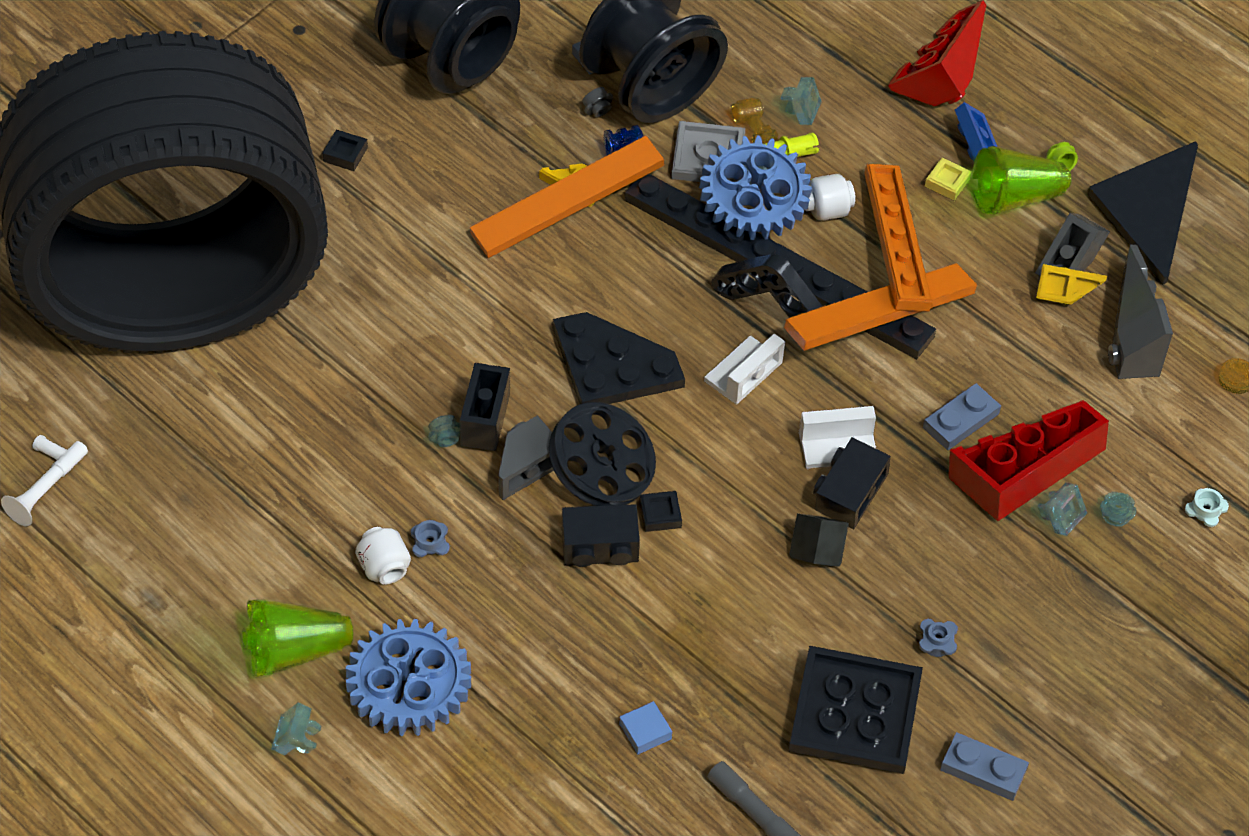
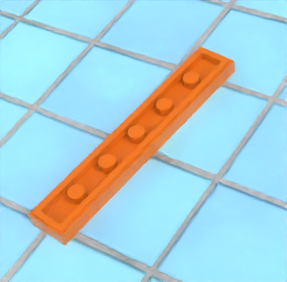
(566, 196)
(898, 238)
(872, 309)

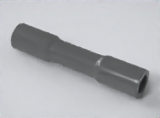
(739, 792)

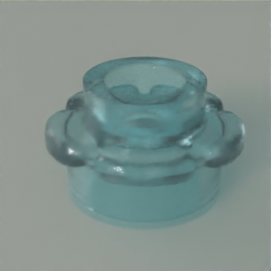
(444, 431)
(1114, 515)

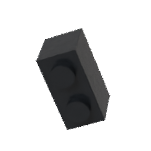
(485, 407)
(852, 482)
(600, 535)

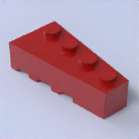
(1029, 459)

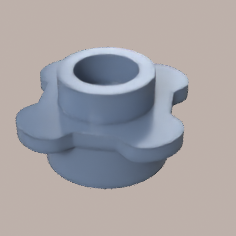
(430, 530)
(938, 646)

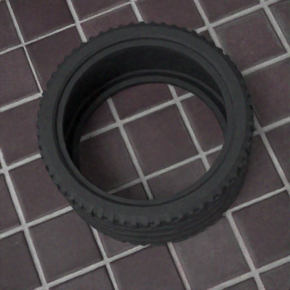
(140, 110)

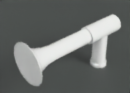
(20, 507)

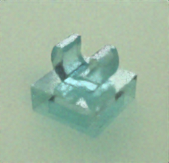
(803, 100)
(1064, 508)
(292, 730)

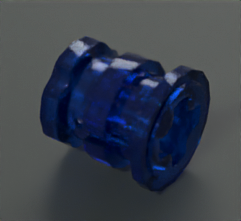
(615, 141)

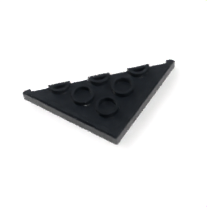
(1149, 205)

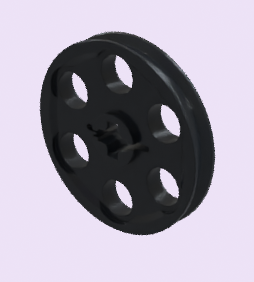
(602, 468)

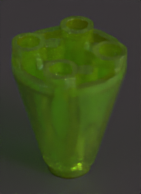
(291, 635)

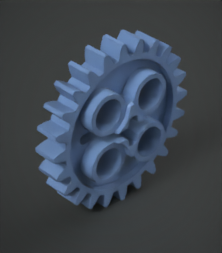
(729, 197)
(377, 667)

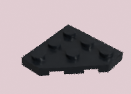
(613, 363)

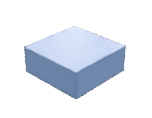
(645, 727)

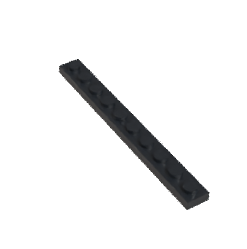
(689, 216)

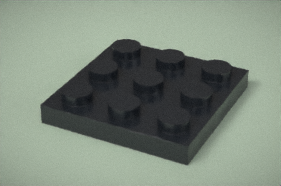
(856, 709)

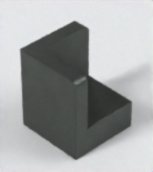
(818, 540)

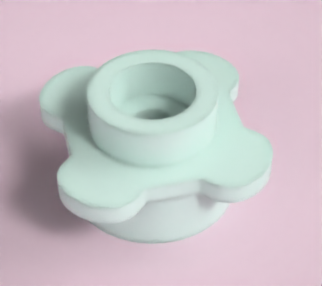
(1207, 498)

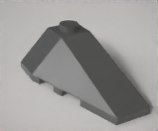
(1141, 323)

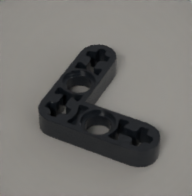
(781, 283)

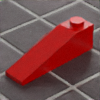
(946, 62)

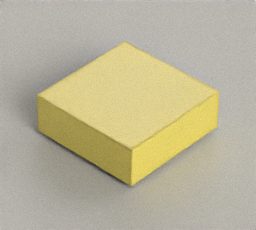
(948, 179)

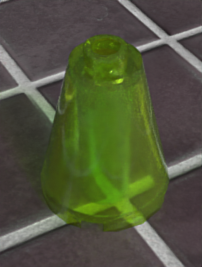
(1016, 179)

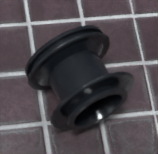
(461, 36)
(662, 57)

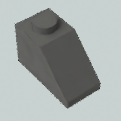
(1075, 244)
(524, 456)

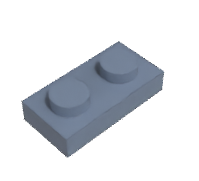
(961, 416)
(984, 766)

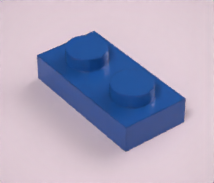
(974, 128)

